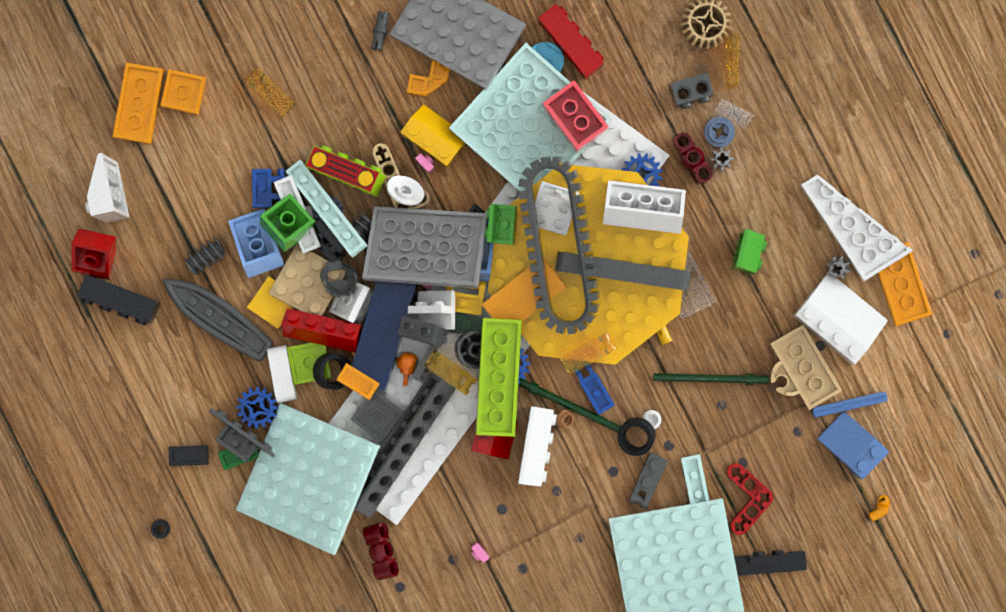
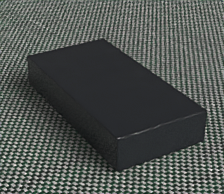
(188, 455)

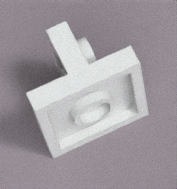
(354, 306)
(436, 308)

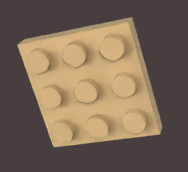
(301, 284)

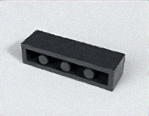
(118, 299)

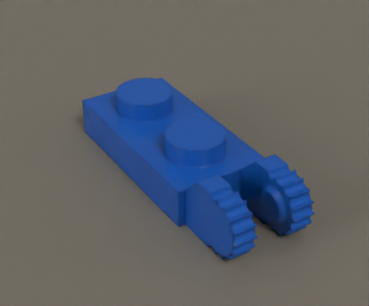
(595, 390)

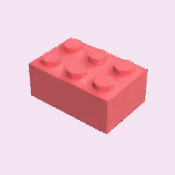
(575, 116)

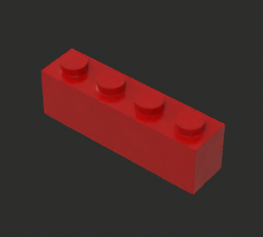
(570, 41)
(321, 330)

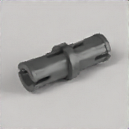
(380, 31)

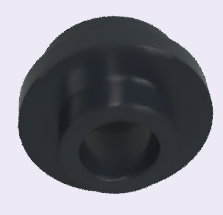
(154, 528)

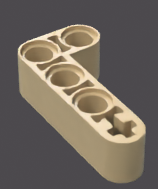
(388, 155)

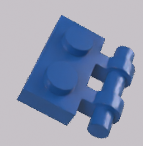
(262, 187)

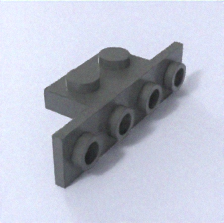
(238, 441)

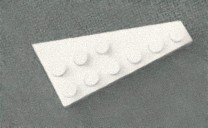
(858, 234)

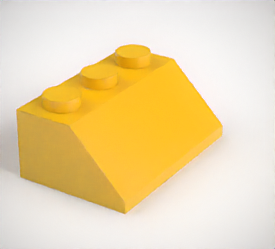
(433, 136)

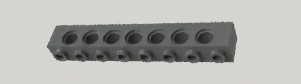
(403, 441)

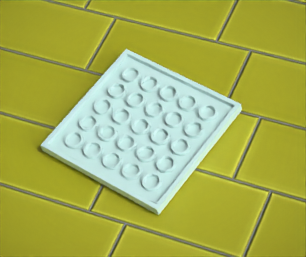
(509, 122)
(310, 480)
(677, 559)

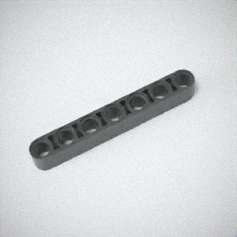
(626, 271)

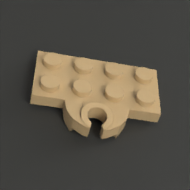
(802, 369)

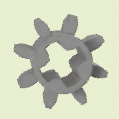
(725, 155)
(836, 272)

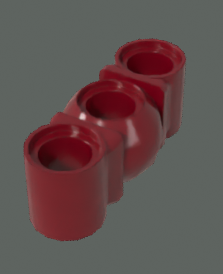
(691, 149)
(380, 551)

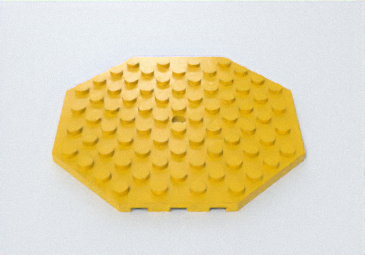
(626, 309)

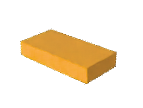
(358, 381)

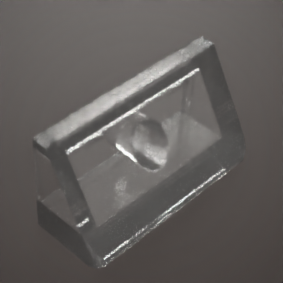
(733, 113)

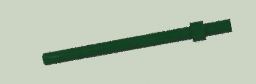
(748, 379)
(534, 388)

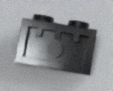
(330, 245)

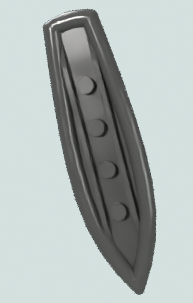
(218, 318)

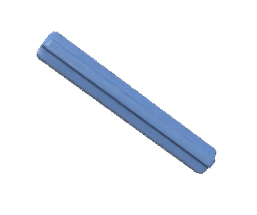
(849, 404)

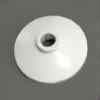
(405, 190)

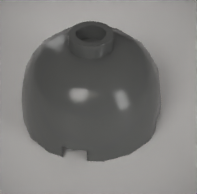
(468, 349)

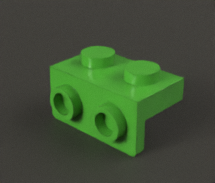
(501, 224)

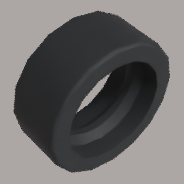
(318, 369)
(626, 446)

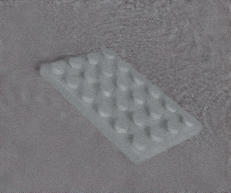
(460, 35)
(425, 247)

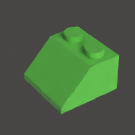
(286, 222)
(748, 251)

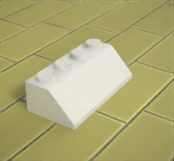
(644, 207)
(536, 446)

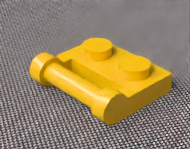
(470, 303)

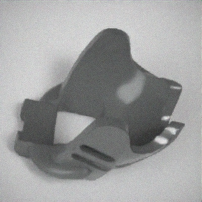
(341, 287)

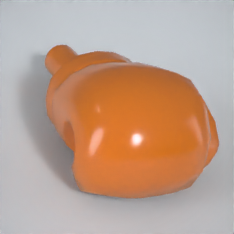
(406, 364)

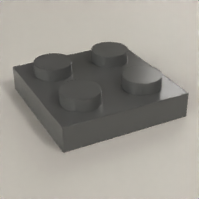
(377, 416)

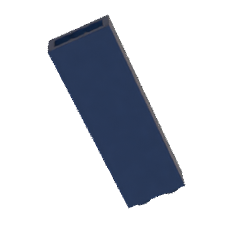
(379, 336)

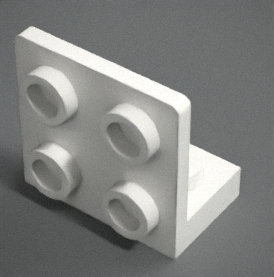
(553, 208)

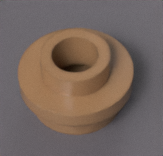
(564, 419)

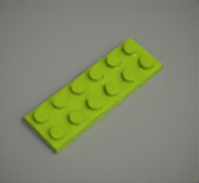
(498, 377)

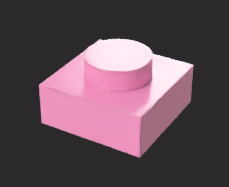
(426, 162)
(479, 553)

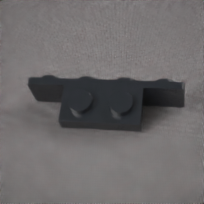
(771, 562)

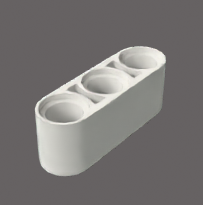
(281, 374)

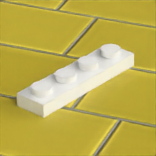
(288, 186)

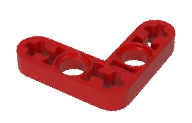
(754, 494)

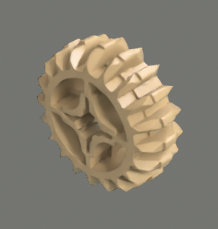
(713, 26)

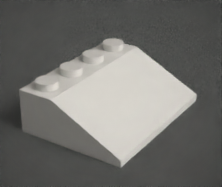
(106, 191)
(840, 318)

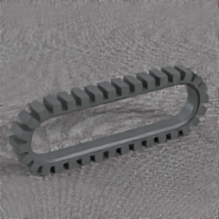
(590, 308)

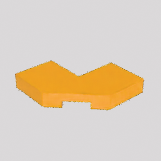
(424, 85)

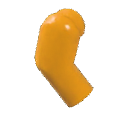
(881, 509)

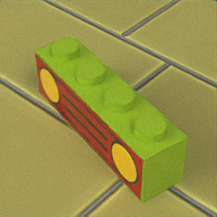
(346, 171)

